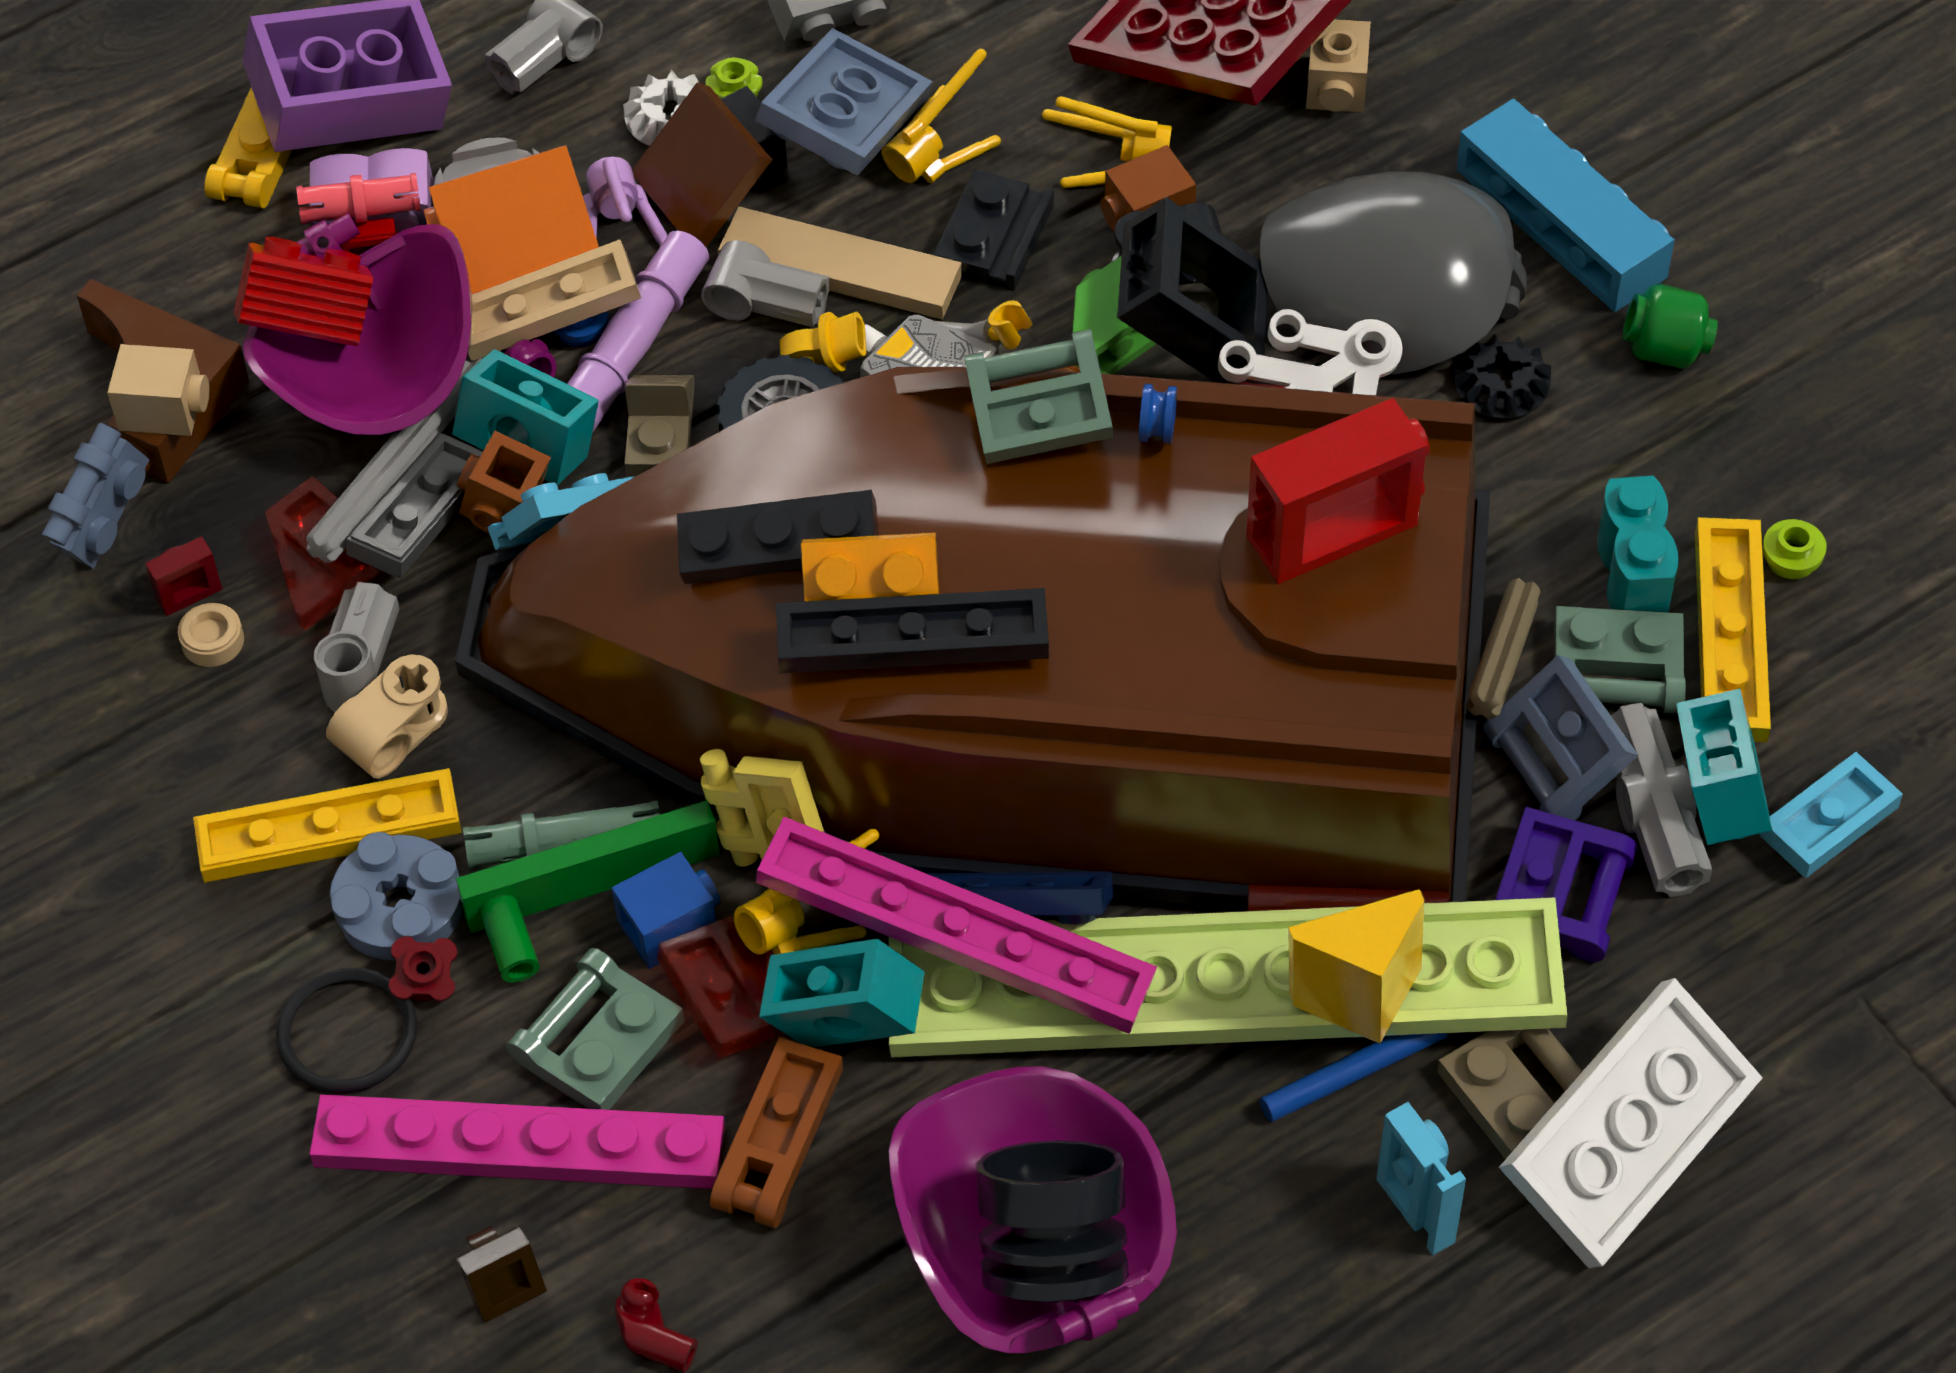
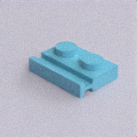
(545, 507)
(1417, 1178)

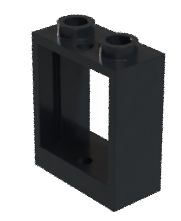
(1149, 301)

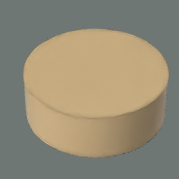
(211, 634)

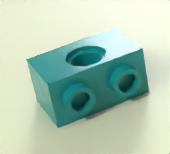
(527, 407)
(842, 993)

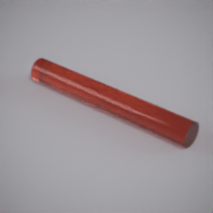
(1299, 897)

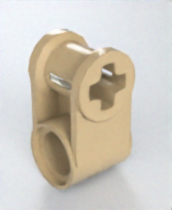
(389, 720)

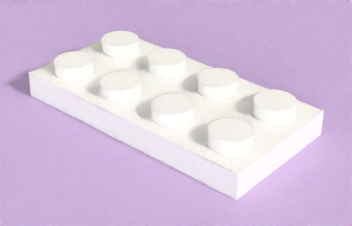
(1631, 1123)

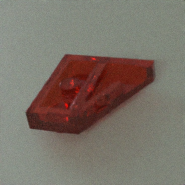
(312, 583)
(720, 984)

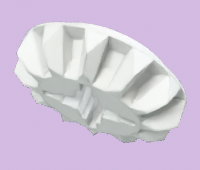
(645, 105)

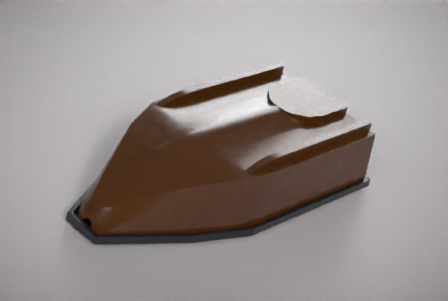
(1187, 703)

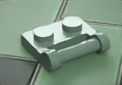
(1044, 412)
(1626, 646)
(611, 1046)

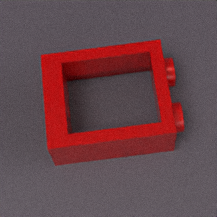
(1336, 490)

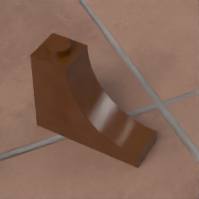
(126, 320)

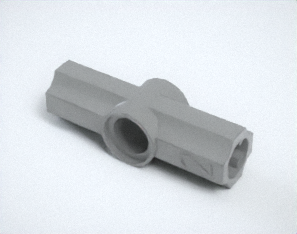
(1660, 806)

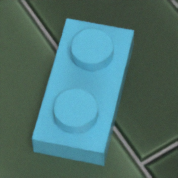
(1831, 814)

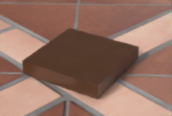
(701, 165)

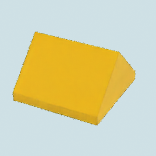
(1358, 963)

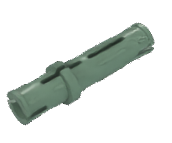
(533, 835)

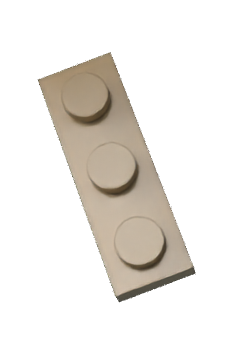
(551, 298)

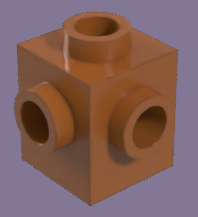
(499, 478)

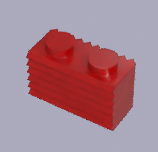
(303, 291)

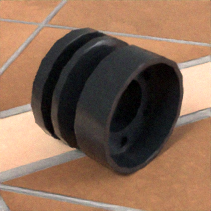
(1052, 1220)

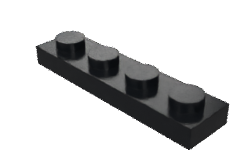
(912, 630)

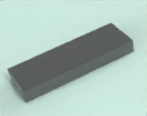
(413, 509)

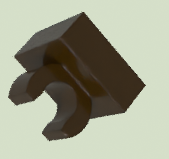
(500, 1272)

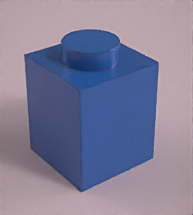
(664, 904)

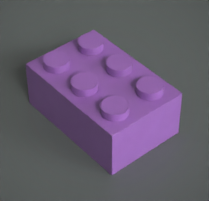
(346, 73)

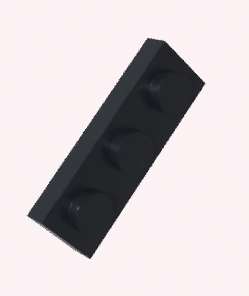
(768, 534)

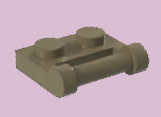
(1500, 1088)

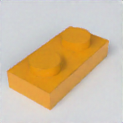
(870, 566)

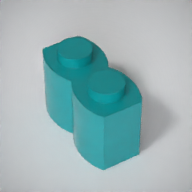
(1637, 545)

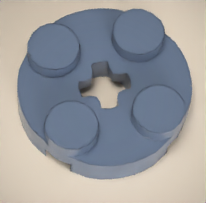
(391, 863)

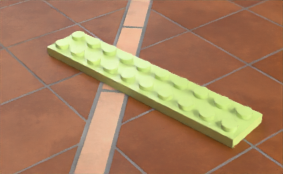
(1229, 982)

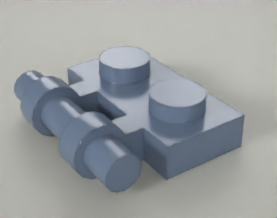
(95, 497)

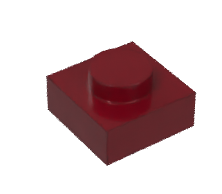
(183, 575)

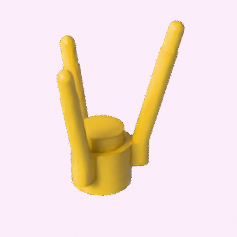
(1137, 134)
(917, 146)
(774, 920)

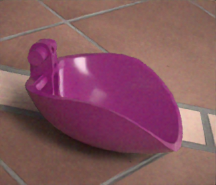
(409, 341)
(939, 1215)

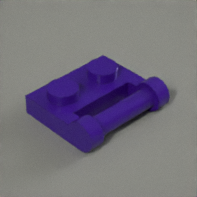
(1545, 866)

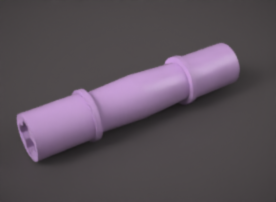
(639, 322)

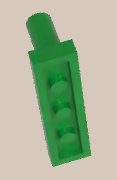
(507, 892)

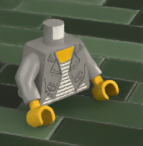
(941, 343)

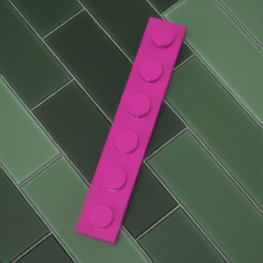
(956, 924)
(518, 1141)

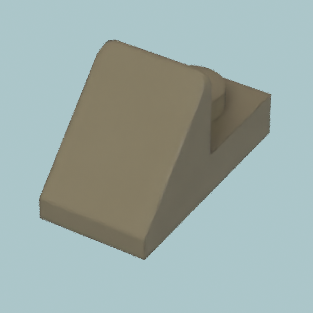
(657, 420)

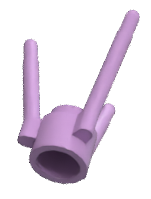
(616, 194)

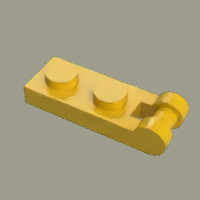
(247, 153)

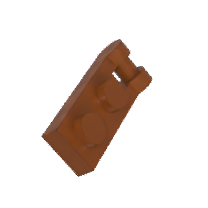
(777, 1131)

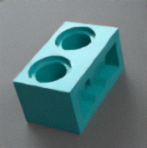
(1723, 767)

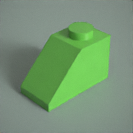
(1097, 310)

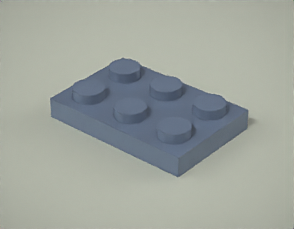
(843, 101)

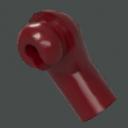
(644, 1328)

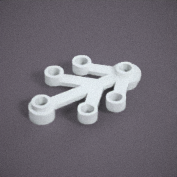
(1346, 345)

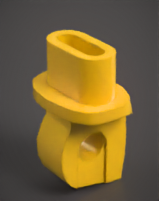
(829, 344)

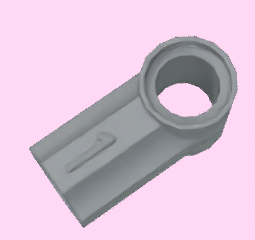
(550, 34)
(748, 282)
(356, 644)

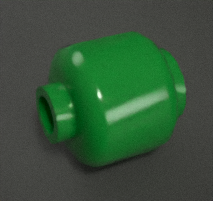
(1669, 326)

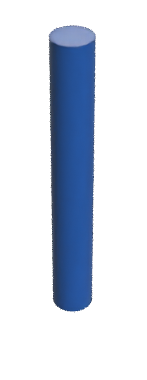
(1343, 1073)

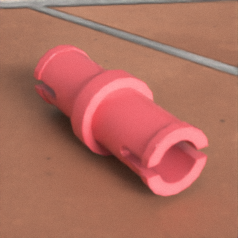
(358, 198)

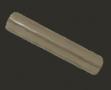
(1503, 649)

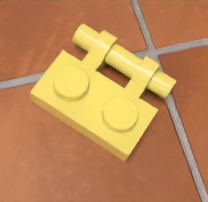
(766, 791)

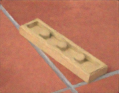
(853, 263)

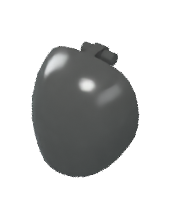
(1397, 251)

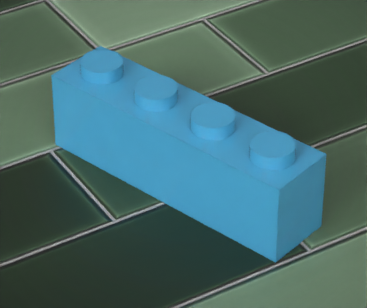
(1565, 204)

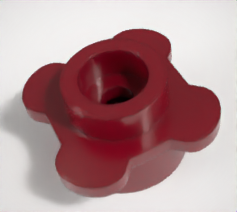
(412, 985)

